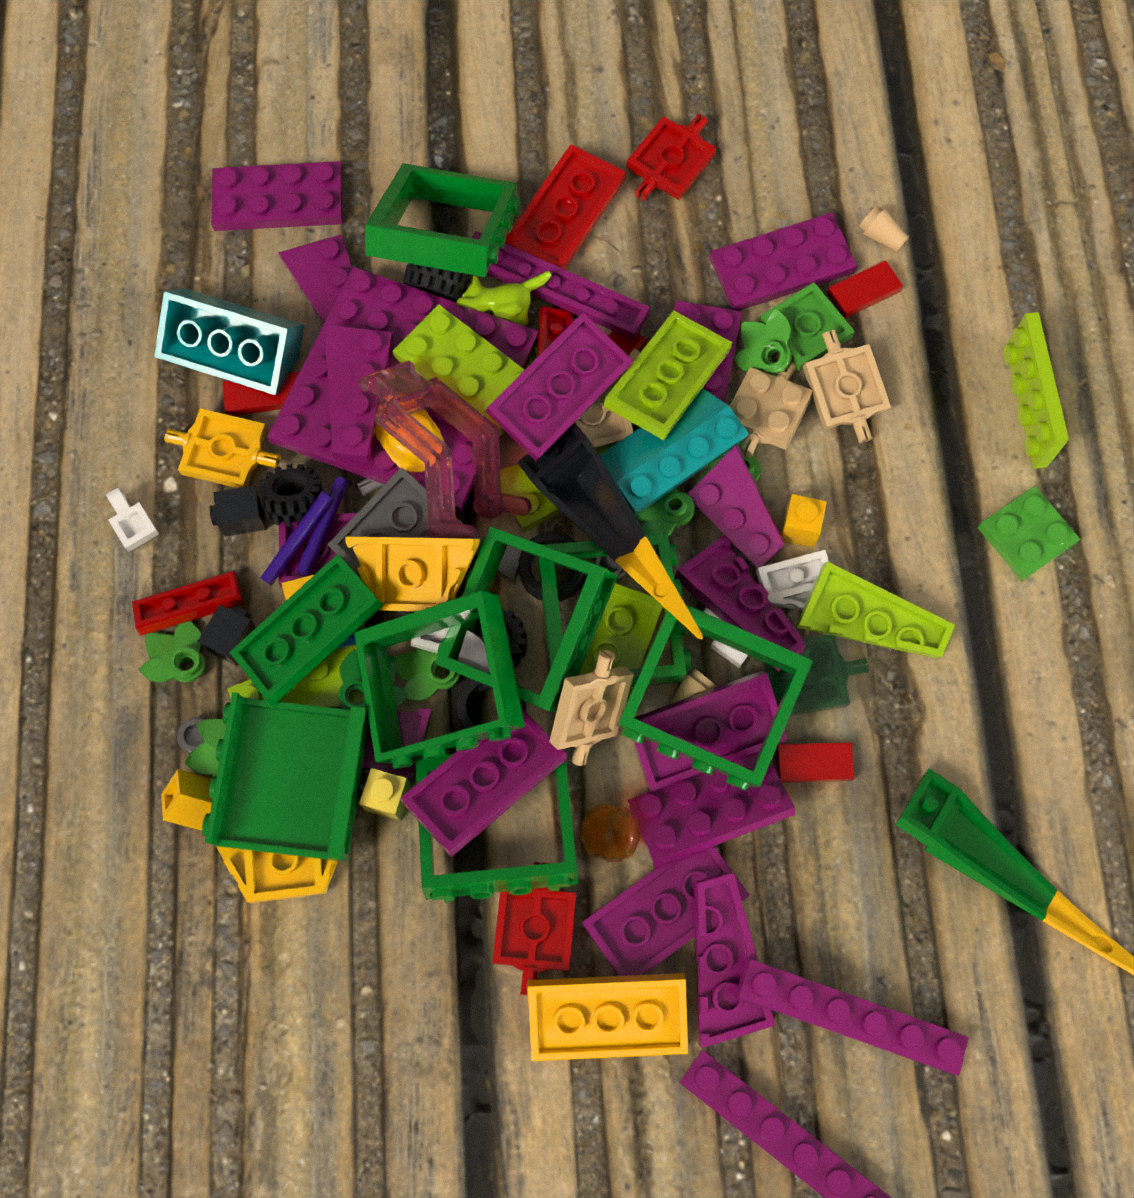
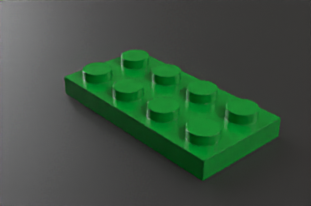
(305, 629)

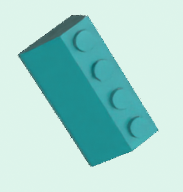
(227, 340)
(653, 467)

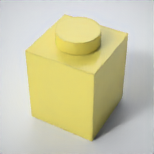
(384, 793)

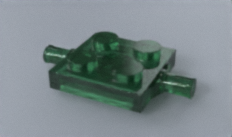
(826, 680)

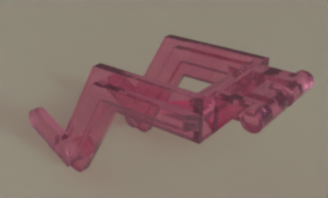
(406, 392)

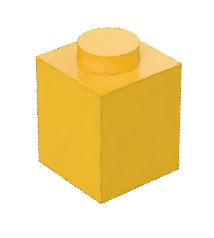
(803, 520)

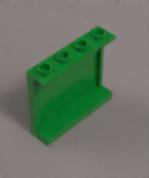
(287, 779)

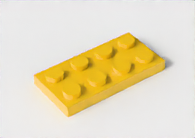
(608, 1017)

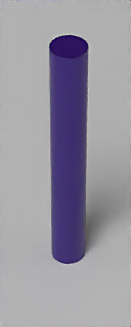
(321, 528)
(296, 538)

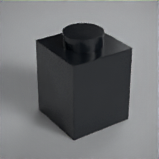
(238, 511)
(226, 631)

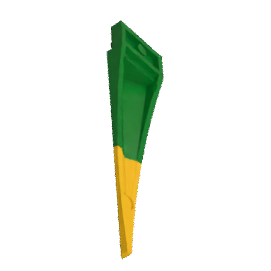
(966, 840)

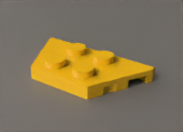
(413, 570)
(277, 876)

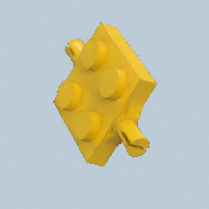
(222, 449)

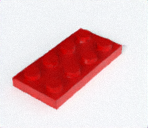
(566, 207)

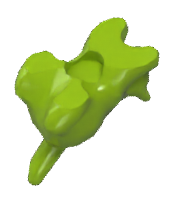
(505, 301)

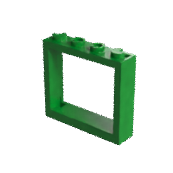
(434, 249)
(588, 549)
(578, 632)
(745, 643)
(378, 687)
(514, 879)

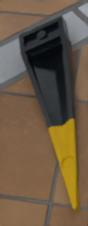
(586, 493)

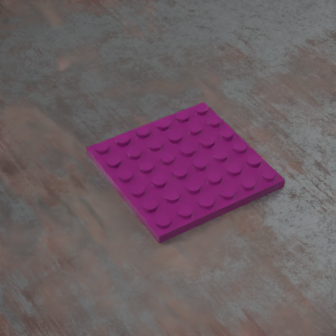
(388, 306)

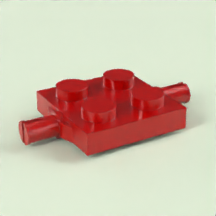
(671, 157)
(535, 932)

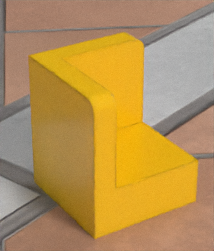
(186, 799)

